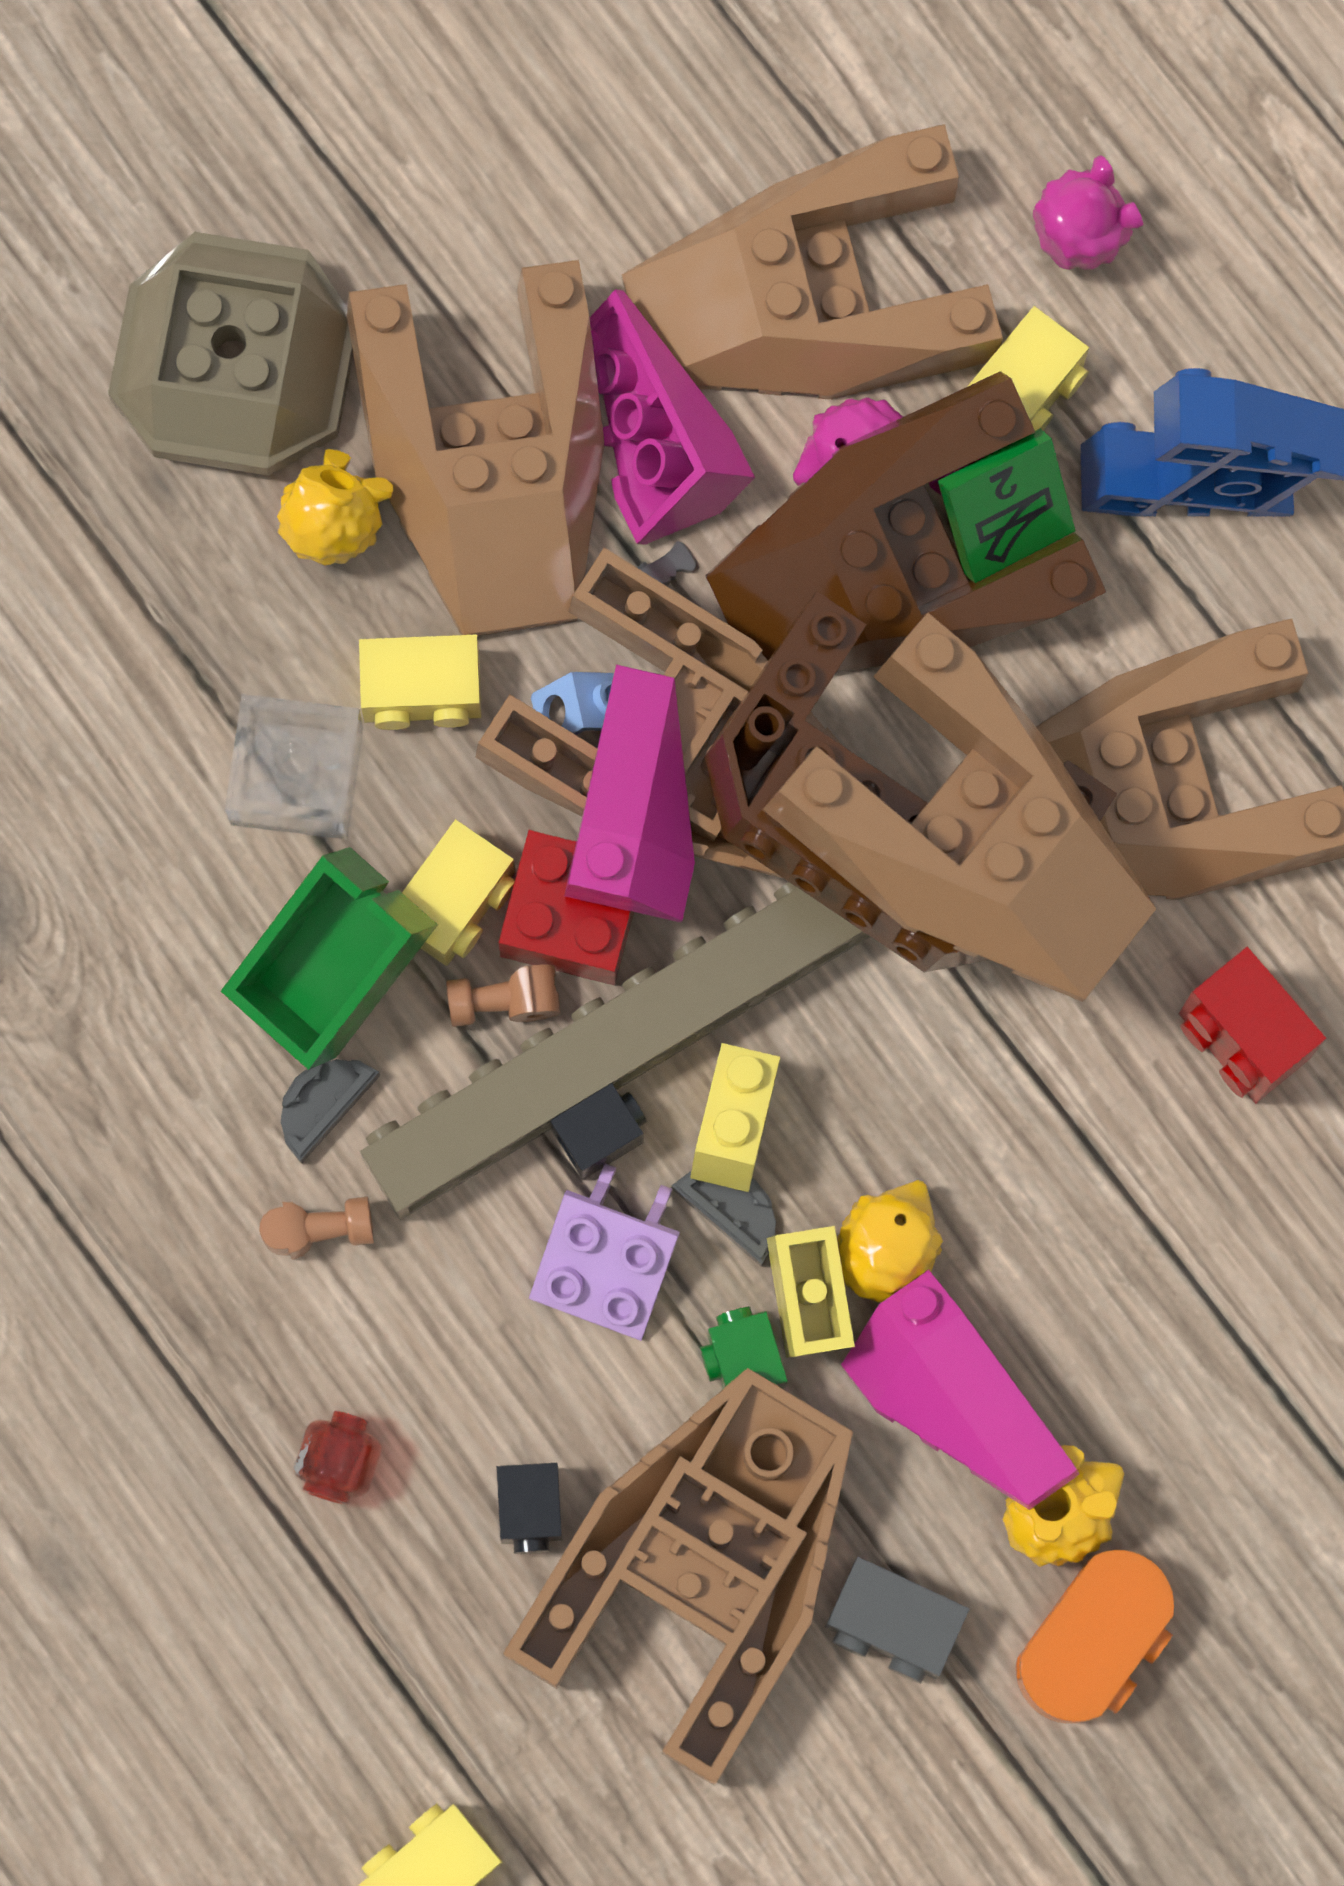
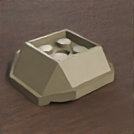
(244, 409)

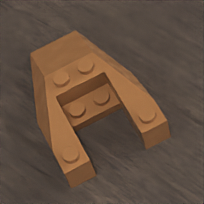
(777, 293)
(494, 486)
(711, 676)
(1143, 747)
(1000, 854)
(722, 1532)

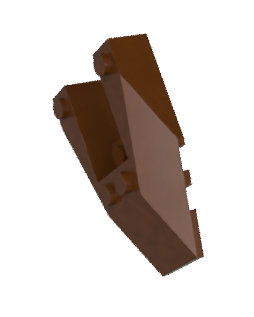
(879, 550)

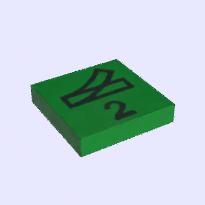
(1007, 505)

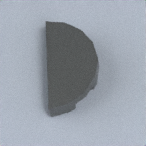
(320, 1100)
(738, 1214)

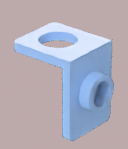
(583, 696)

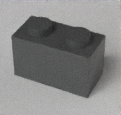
(895, 1619)

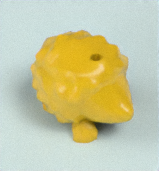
(331, 512)
(888, 1241)
(1070, 1519)

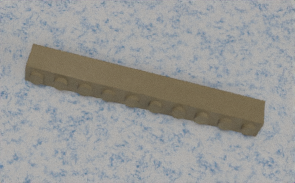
(605, 1046)

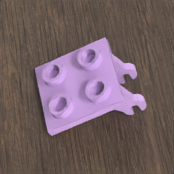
(605, 1261)

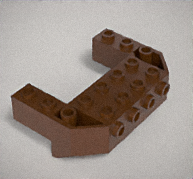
(770, 740)

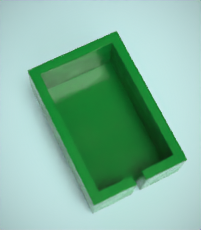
(328, 957)

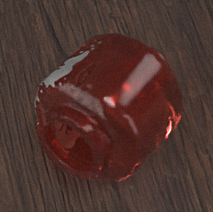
(337, 1458)

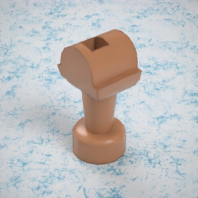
(526, 996)
(293, 1231)

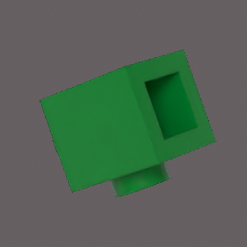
(740, 1344)

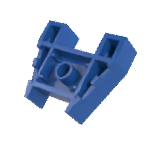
(1214, 449)

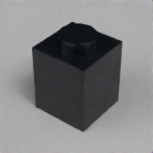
(599, 1130)
(529, 1506)

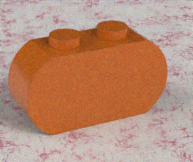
(1097, 1638)

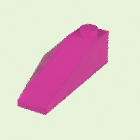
(667, 439)
(636, 816)
(941, 1381)

